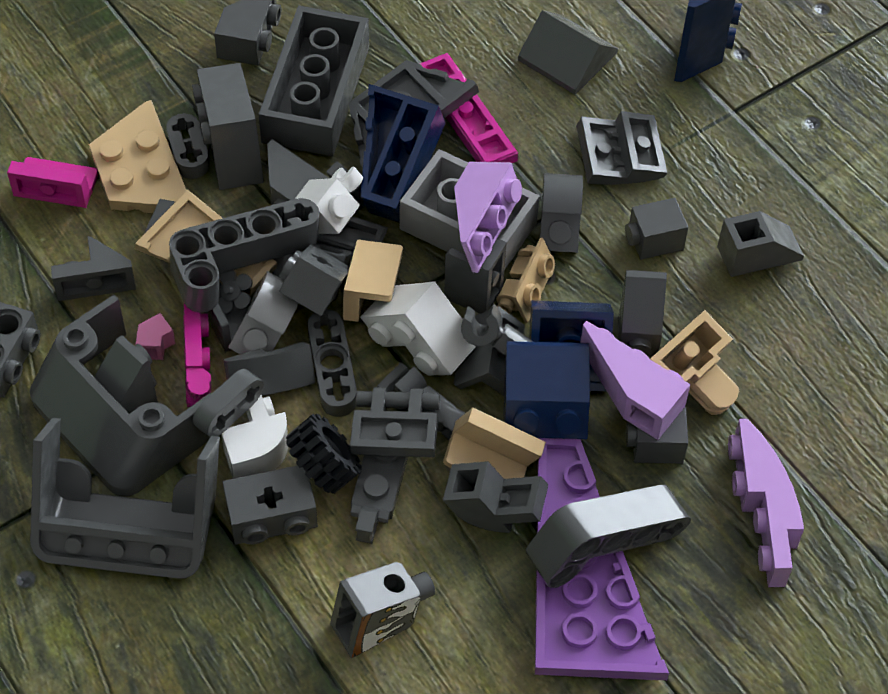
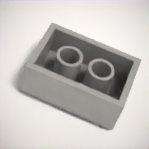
(431, 211)

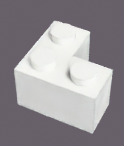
(422, 322)

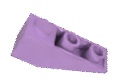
(483, 204)
(638, 386)

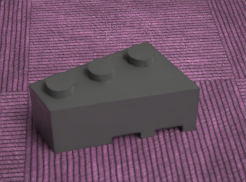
(228, 125)

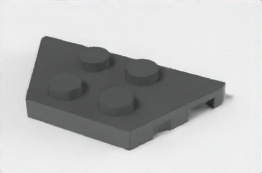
(417, 82)

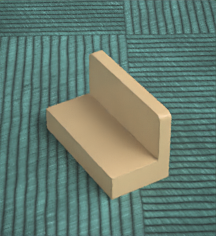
(370, 276)
(485, 438)

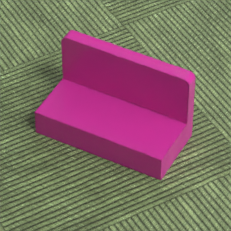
(52, 181)

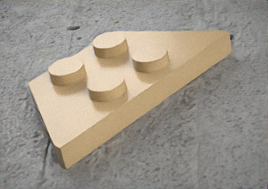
(137, 162)

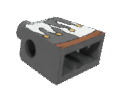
(377, 606)

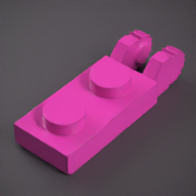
(195, 356)

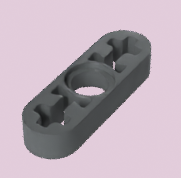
(342, 374)

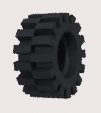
(323, 453)

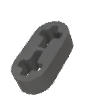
(181, 147)
(228, 403)

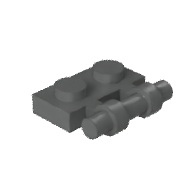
(395, 431)

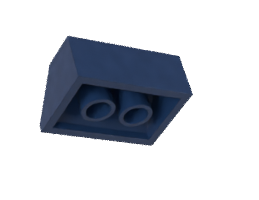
(706, 35)

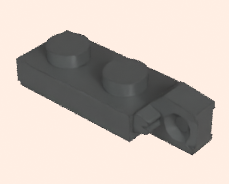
(376, 493)

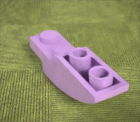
(770, 495)

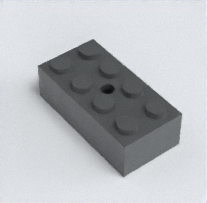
(314, 80)

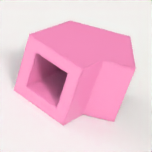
(155, 336)

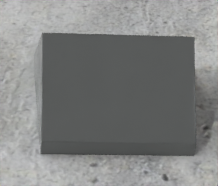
(565, 51)

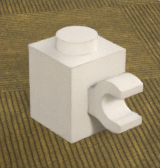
(333, 199)

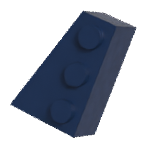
(398, 148)

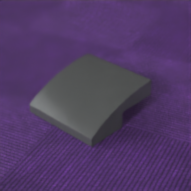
(621, 149)

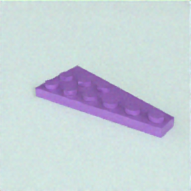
(597, 617)

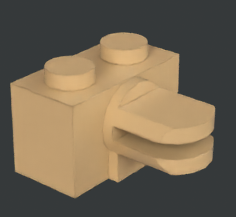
(694, 357)

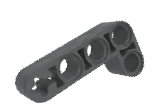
(236, 242)
(602, 528)

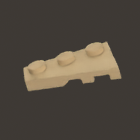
(186, 213)

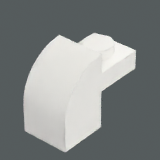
(257, 444)

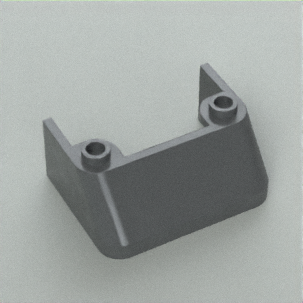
(117, 446)
(118, 531)

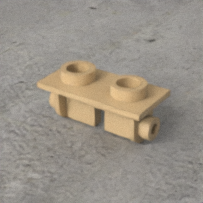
(533, 270)

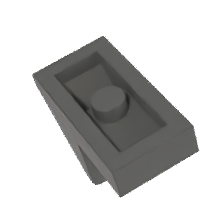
(102, 274)

